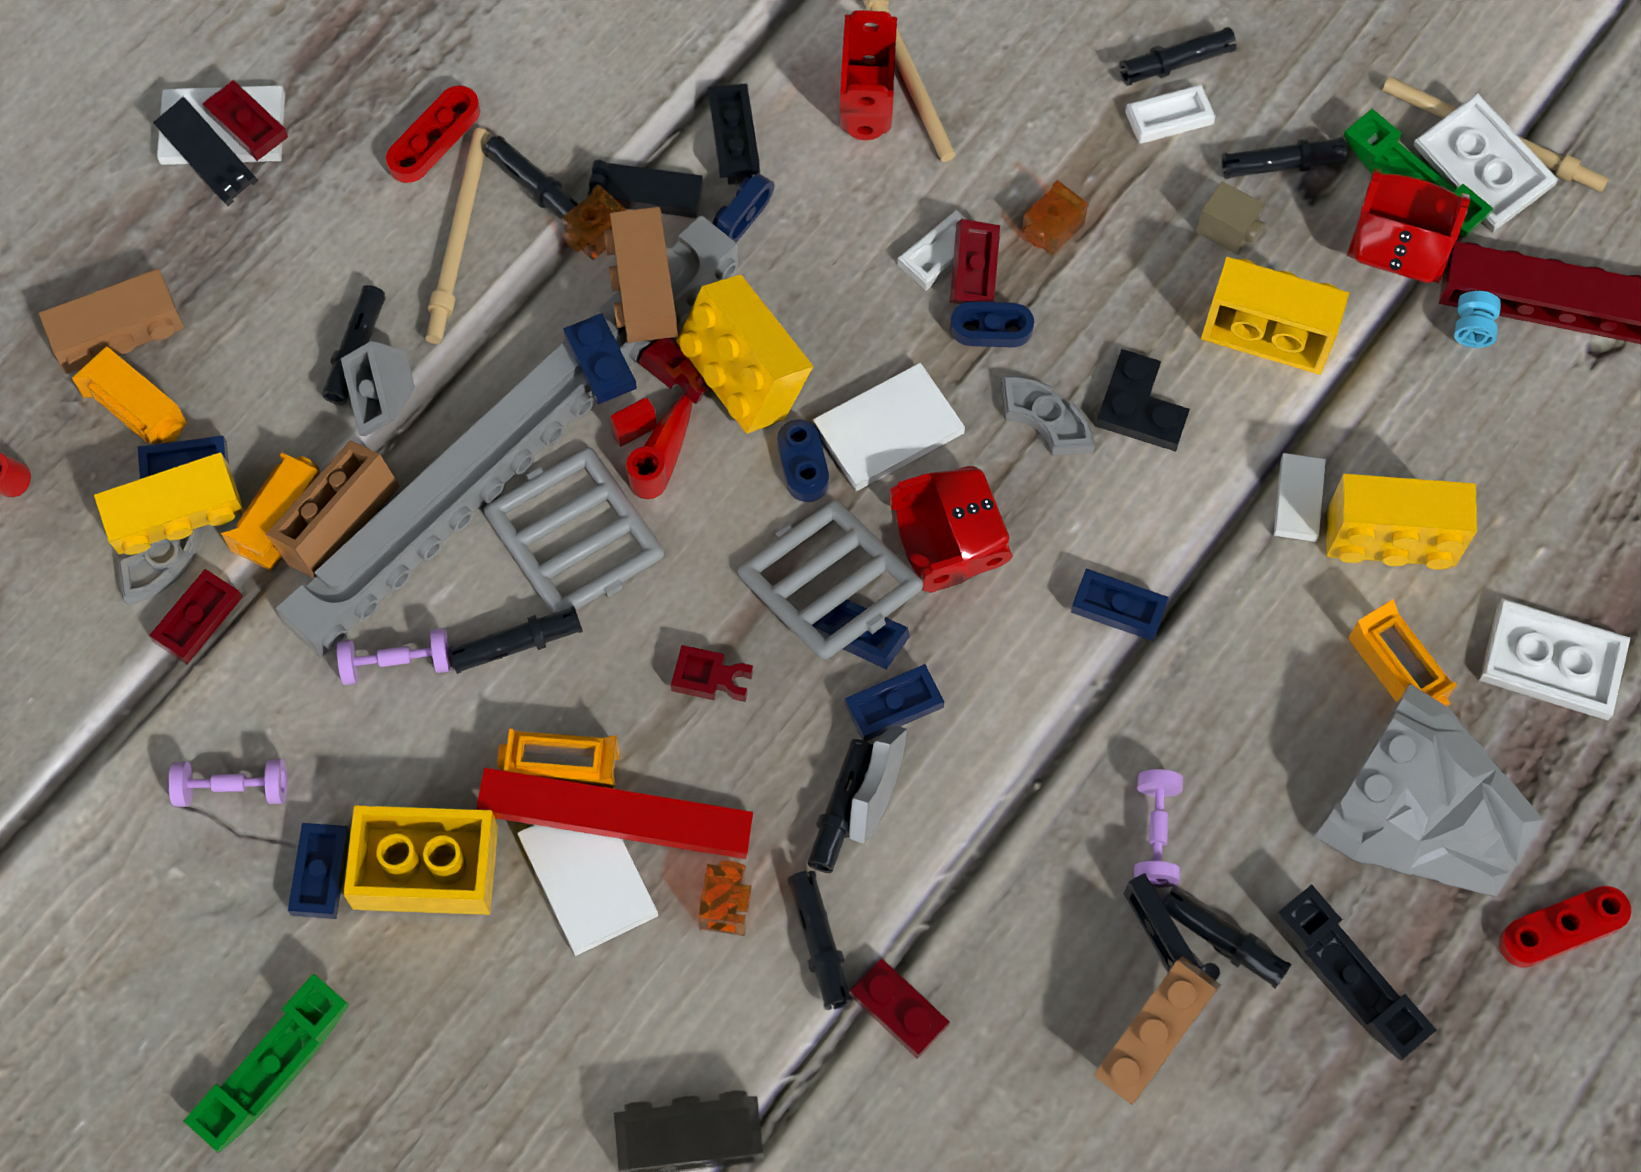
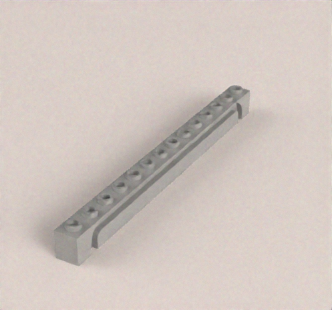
(480, 464)

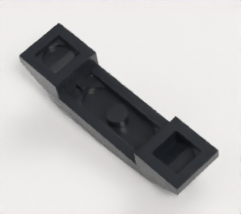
(1351, 976)

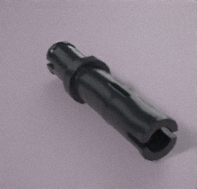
(1164, 60)
(1281, 158)
(545, 189)
(356, 335)
(515, 639)
(835, 822)
(1226, 937)
(825, 957)

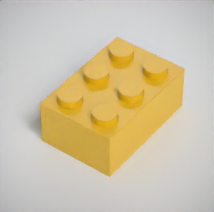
(1275, 315)
(744, 353)
(1401, 521)
(421, 860)

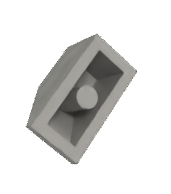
(377, 384)

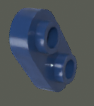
(748, 204)
(991, 324)
(801, 458)

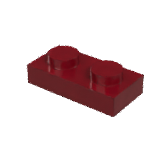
(245, 120)
(974, 262)
(195, 616)
(899, 1008)

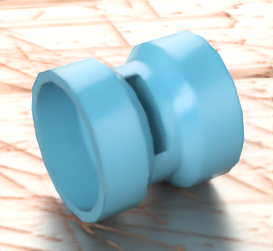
(1477, 319)

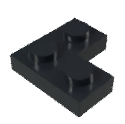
(1132, 410)

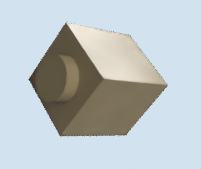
(1231, 218)

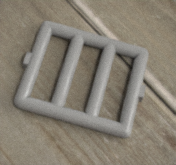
(607, 488)
(801, 622)

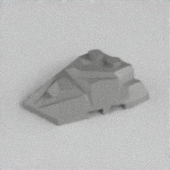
(1432, 803)

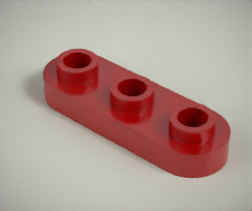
(436, 120)
(1552, 938)

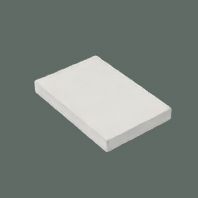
(269, 97)
(1488, 157)
(888, 426)
(1555, 659)
(588, 884)

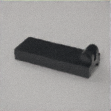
(733, 131)
(205, 150)
(649, 188)
(1160, 925)

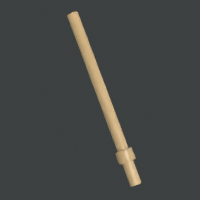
(917, 90)
(1566, 167)
(443, 300)

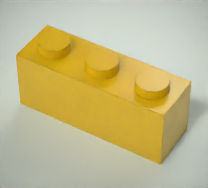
(169, 504)

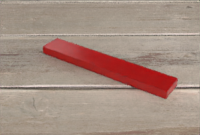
(615, 813)

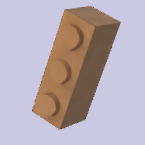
(641, 275)
(111, 317)
(333, 508)
(1157, 1030)

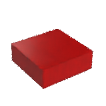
(633, 421)

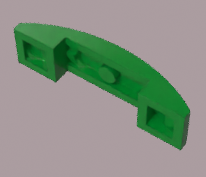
(1378, 147)
(270, 1066)

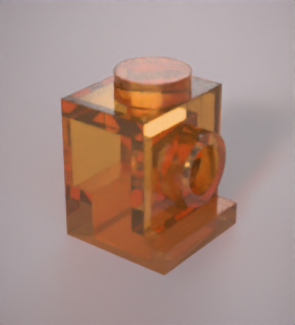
(1054, 218)
(587, 221)
(724, 898)

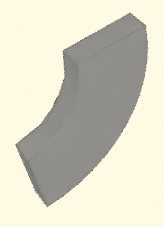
(1048, 413)
(157, 567)
(878, 783)

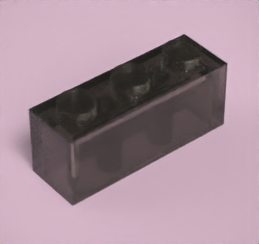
(689, 1134)

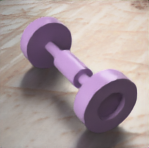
(349, 663)
(182, 782)
(1159, 784)

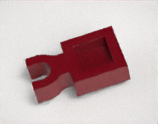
(672, 367)
(704, 672)

